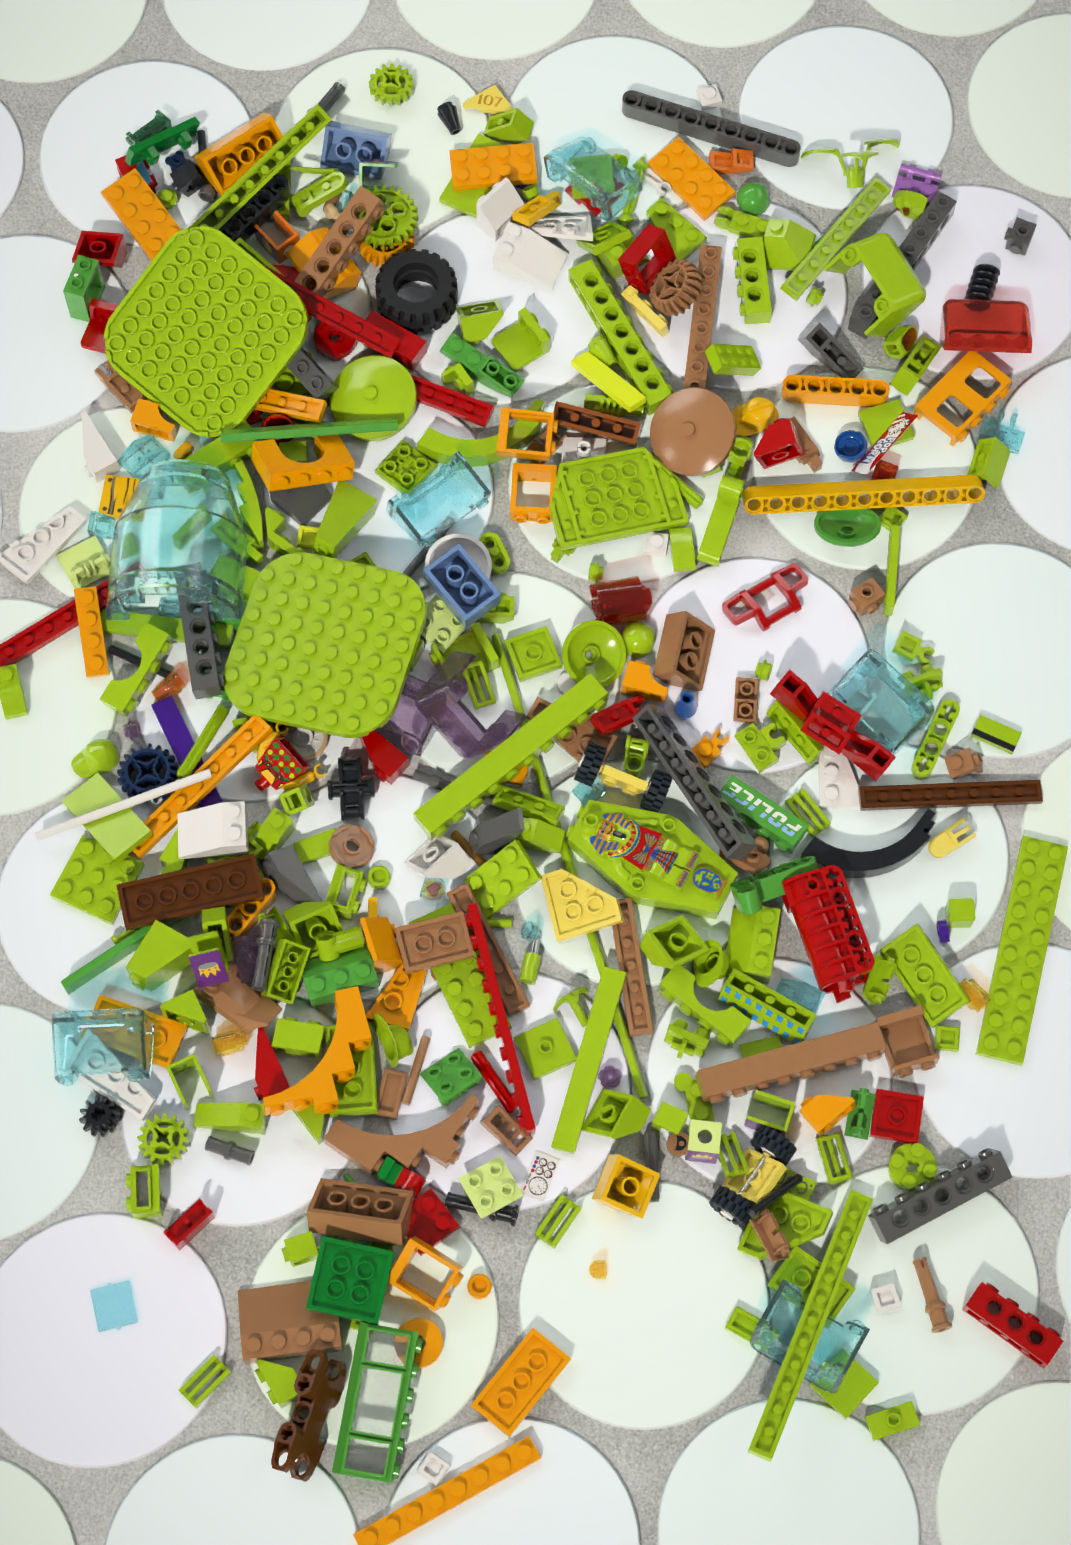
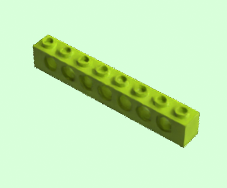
(579, 278)

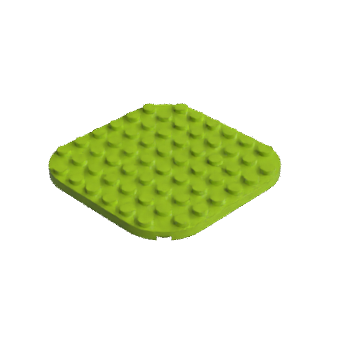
(205, 331)
(325, 644)

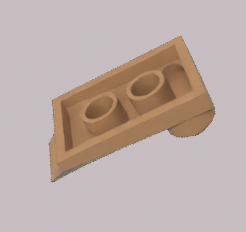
(239, 1002)

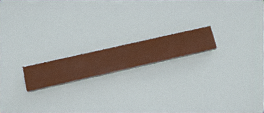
(950, 795)

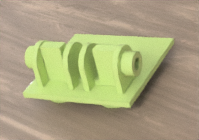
(85, 563)
(441, 625)
(490, 1187)

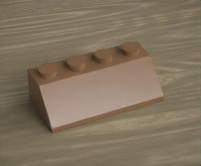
(360, 1211)

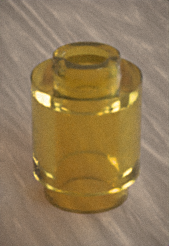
(976, 993)
(229, 1042)

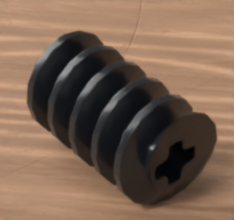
(983, 282)

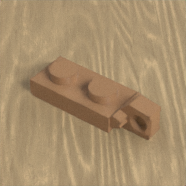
(811, 450)

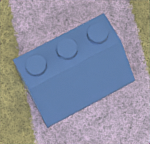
(349, 144)

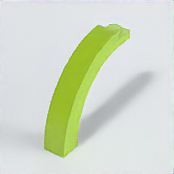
(478, 451)

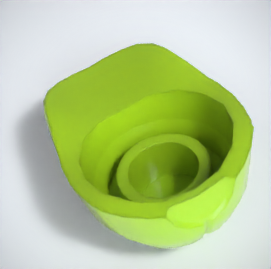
(97, 756)

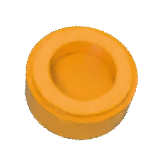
(183, 451)
(479, 1286)

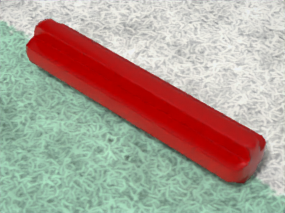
(493, 1080)

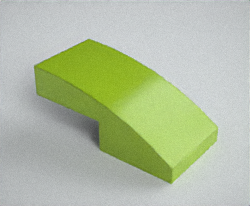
(682, 549)

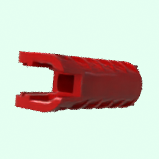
(824, 932)

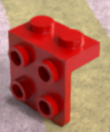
(94, 334)

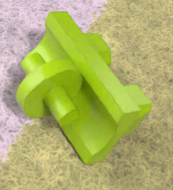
(928, 680)
(685, 1041)

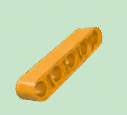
(825, 396)
(249, 920)

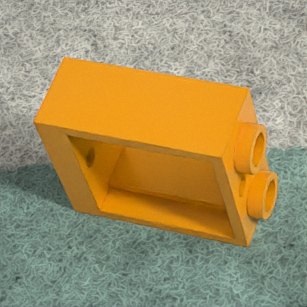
(526, 415)
(531, 473)
(403, 1262)

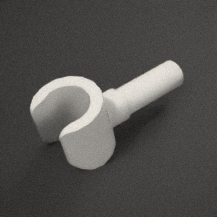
(664, 185)

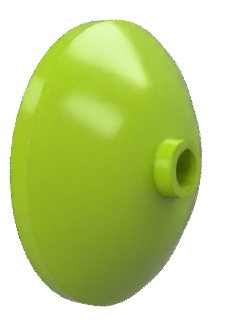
(606, 652)

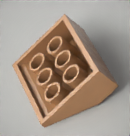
(280, 1327)

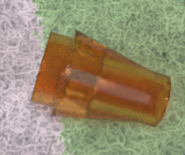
(168, 687)

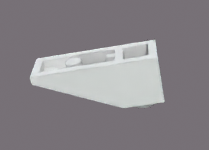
(96, 452)

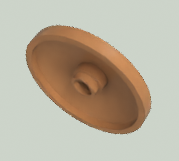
(693, 432)

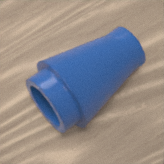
(685, 706)

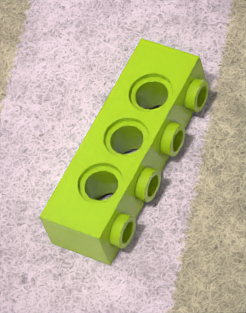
(752, 250)

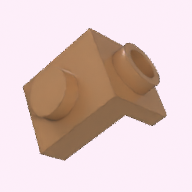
(963, 763)

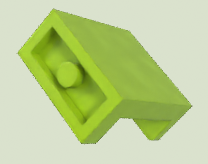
(472, 642)

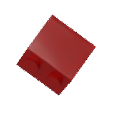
(102, 246)
(779, 444)

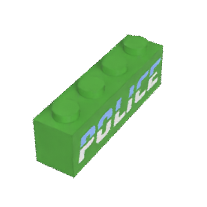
(764, 815)

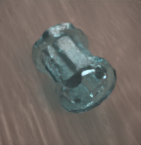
(169, 607)

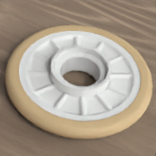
(311, 749)

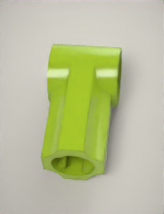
(332, 944)

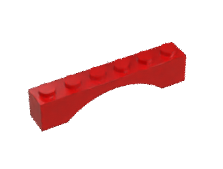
(862, 751)

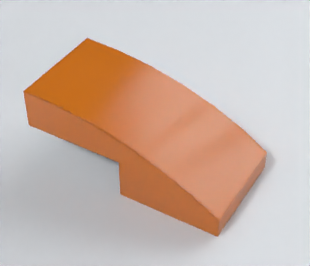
(731, 163)

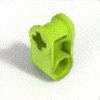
(635, 754)

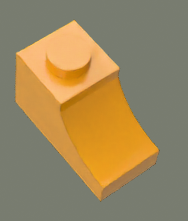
(148, 420)
(640, 682)

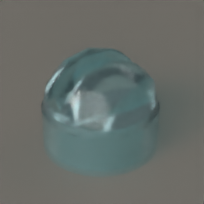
(530, 927)

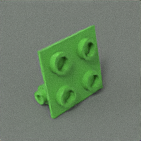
(451, 1076)

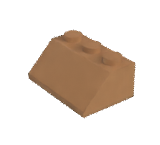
(684, 651)

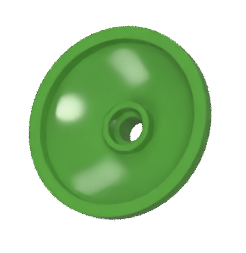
(847, 527)

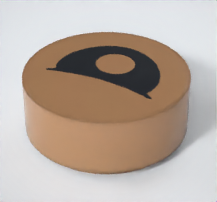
(677, 1144)

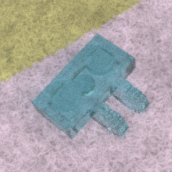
(1007, 435)

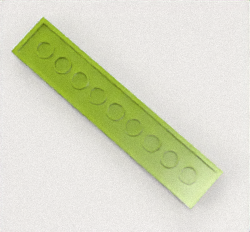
(1022, 951)

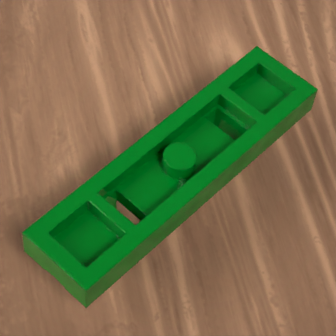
(151, 147)

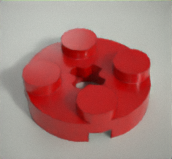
(330, 349)

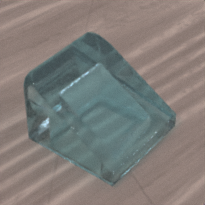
(100, 525)
(585, 792)

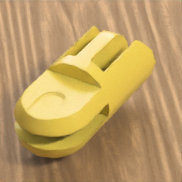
(947, 842)

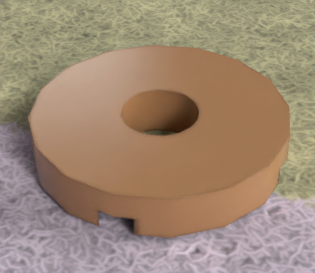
(357, 835)

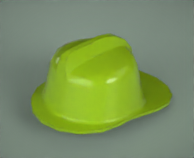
(711, 965)
(394, 1040)

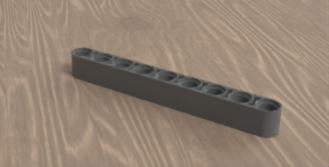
(702, 121)

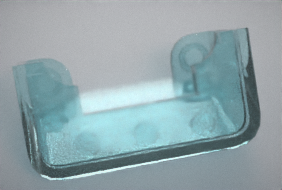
(594, 174)
(439, 501)
(885, 700)
(102, 1044)
(834, 1349)

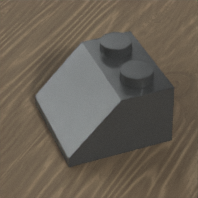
(302, 502)

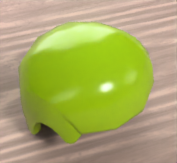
(638, 639)

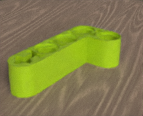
(721, 520)

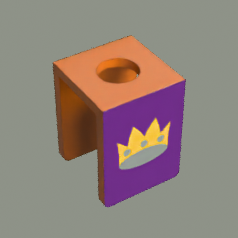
(273, 250)

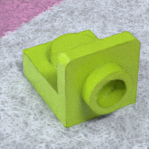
(460, 377)

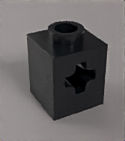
(188, 178)

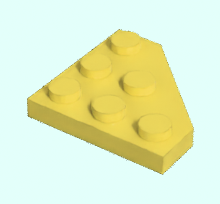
(578, 906)

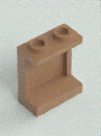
(907, 1042)

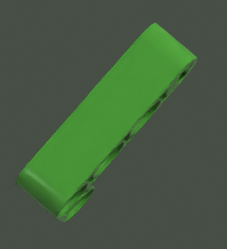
(767, 885)

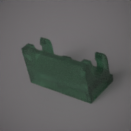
(155, 126)

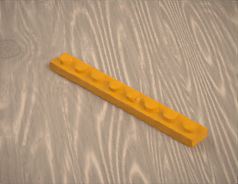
(220, 765)
(449, 1494)

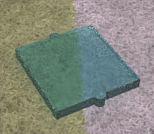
(114, 1306)

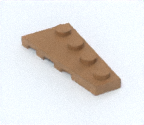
(580, 736)

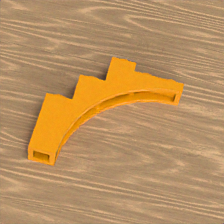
(336, 1066)

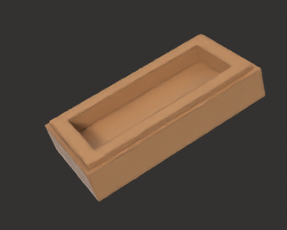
(391, 1093)

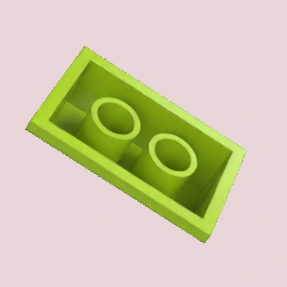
(753, 943)

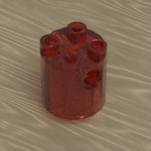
(620, 600)

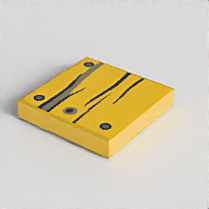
(116, 494)

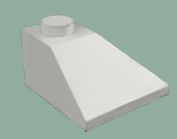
(439, 859)

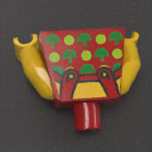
(282, 764)

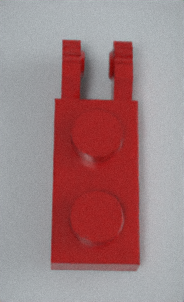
(617, 715)

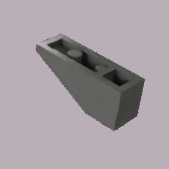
(829, 351)
(497, 832)
(290, 875)

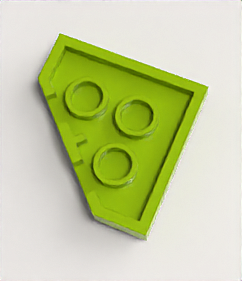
(797, 1220)

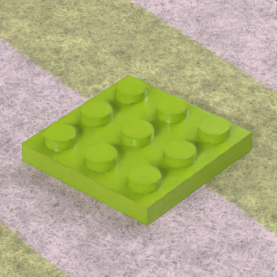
(91, 880)

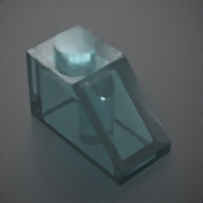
(801, 993)

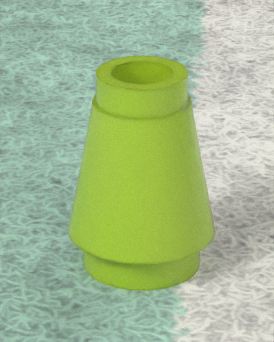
(602, 350)

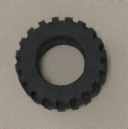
(417, 267)

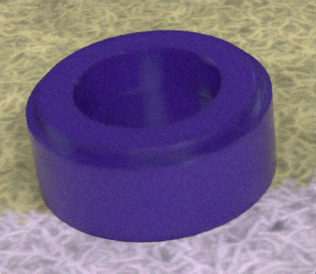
(943, 931)

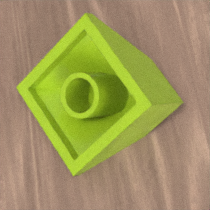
(786, 244)
(610, 258)
(478, 320)
(310, 919)
(673, 943)
(616, 1115)

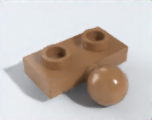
(755, 860)

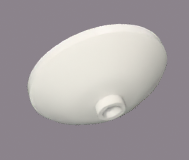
(470, 544)

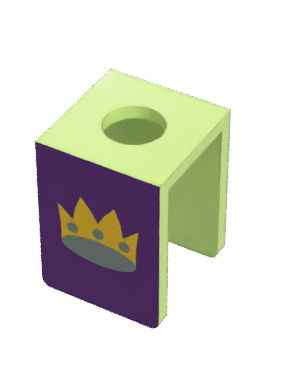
(701, 1151)

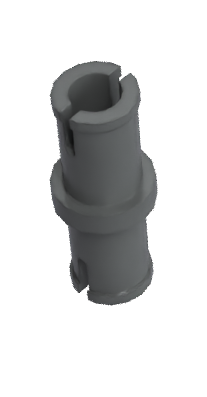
(229, 1150)

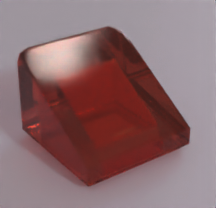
(884, 470)

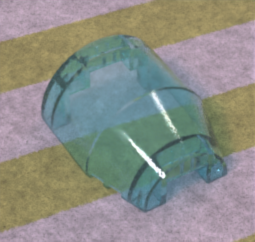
(179, 539)

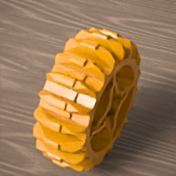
(381, 256)

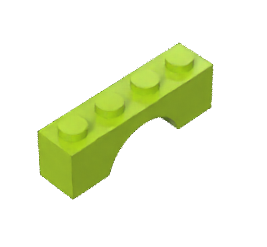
(123, 694)
(726, 1024)

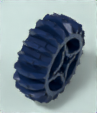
(157, 759)

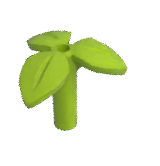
(572, 999)

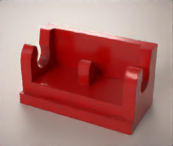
(189, 1224)

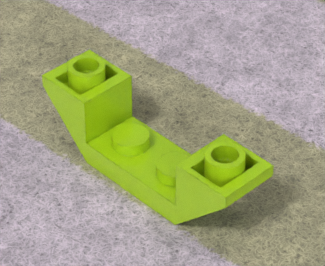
(275, 527)

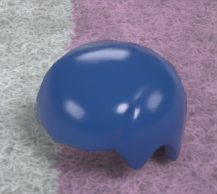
(850, 446)

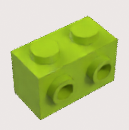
(298, 1037)

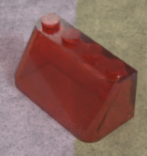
(985, 326)

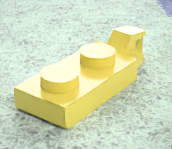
(644, 310)

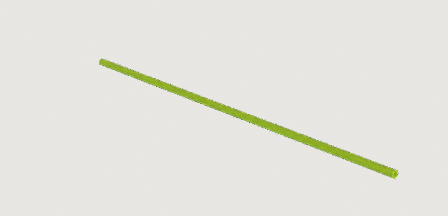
(569, 866)

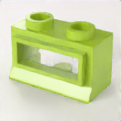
(345, 891)
(144, 1191)

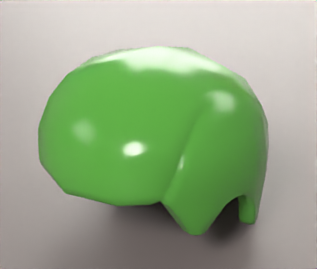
(753, 198)

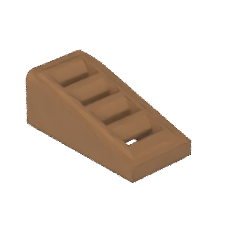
(493, 1129)

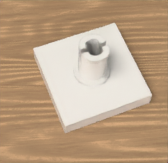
(579, 448)

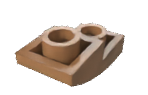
(745, 700)

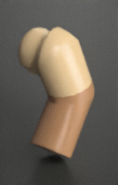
(330, 208)

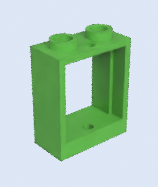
(84, 287)

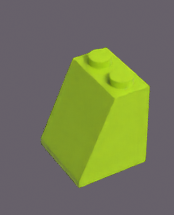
(158, 957)

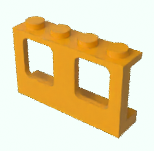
(954, 385)

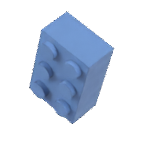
(462, 586)

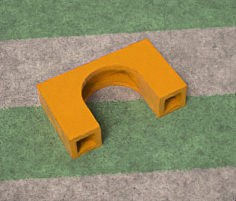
(281, 473)

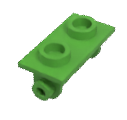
(859, 1119)

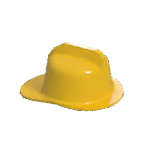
(754, 416)

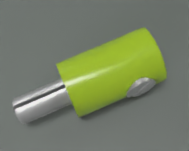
(530, 965)

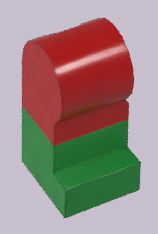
(400, 1177)

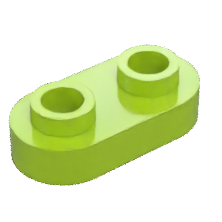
(498, 552)

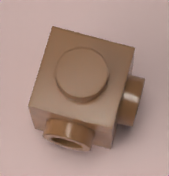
(866, 597)

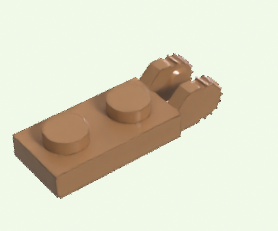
(120, 388)

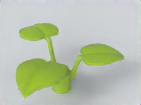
(856, 174)

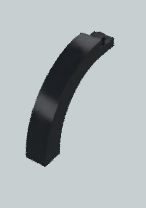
(875, 862)

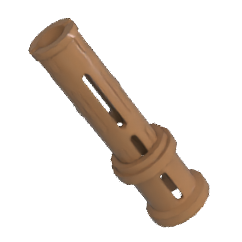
(935, 1306)

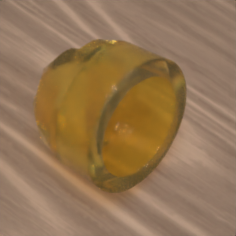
(598, 1269)

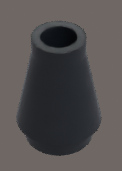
(448, 115)

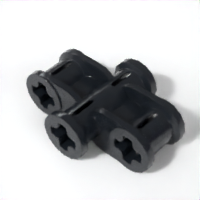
(351, 788)

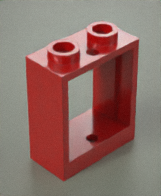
(650, 238)

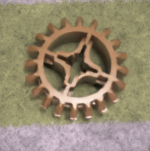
(676, 287)

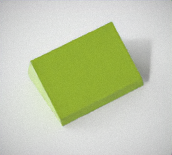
(186, 1010)

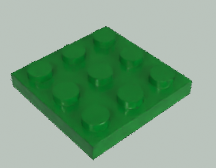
(349, 1280)

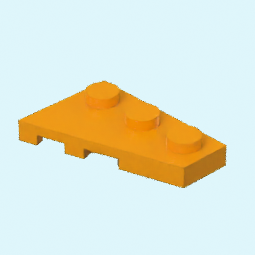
(399, 998)

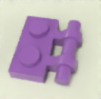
(924, 188)

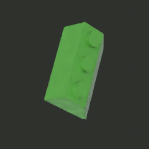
(347, 971)

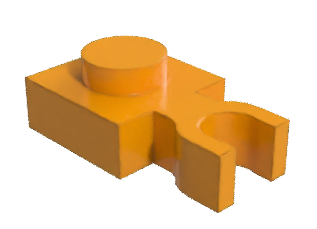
(708, 750)

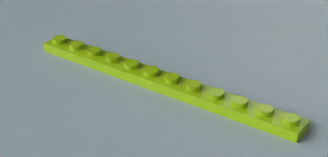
(810, 1326)

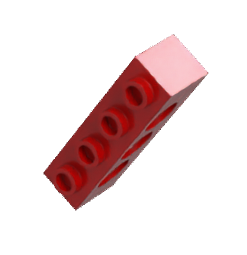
(1018, 1338)

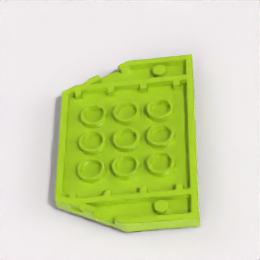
(613, 499)

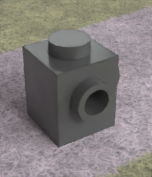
(1020, 236)

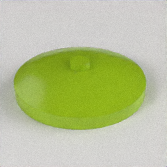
(374, 390)

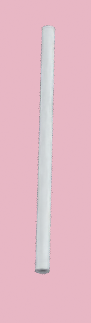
(124, 804)

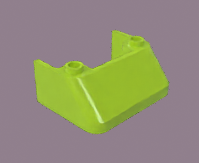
(893, 275)

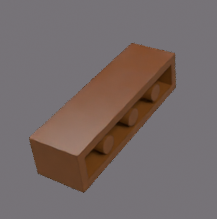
(597, 424)

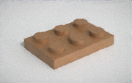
(434, 942)

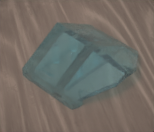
(142, 454)

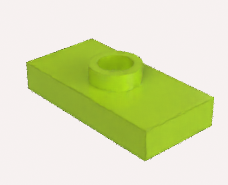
(892, 1421)

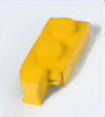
(537, 208)

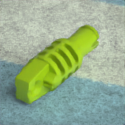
(608, 406)

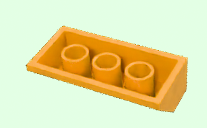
(238, 151)

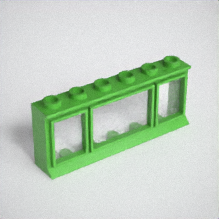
(377, 1403)

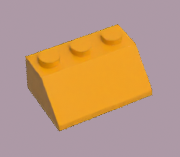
(304, 249)

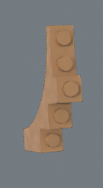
(436, 1142)

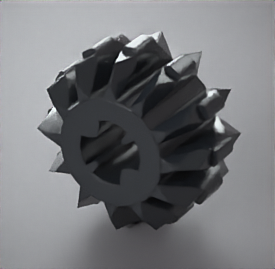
(108, 1118)

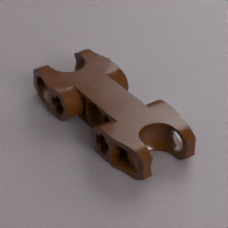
(302, 1434)

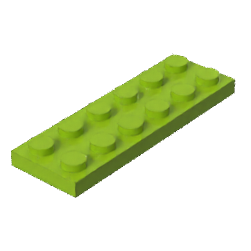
(464, 992)

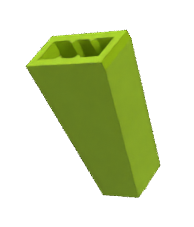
(344, 518)

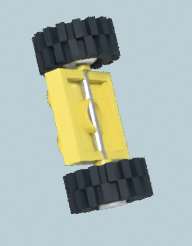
(655, 789)
(764, 1173)

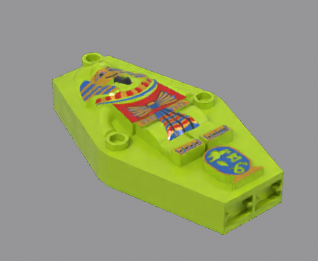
(651, 858)

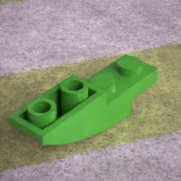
(481, 368)

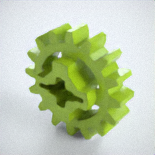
(391, 84)
(157, 1146)

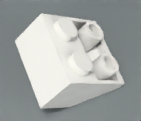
(496, 208)

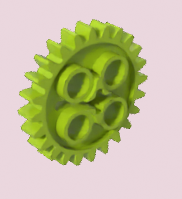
(400, 225)

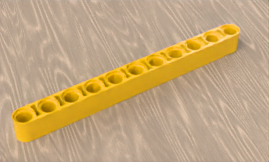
(873, 499)

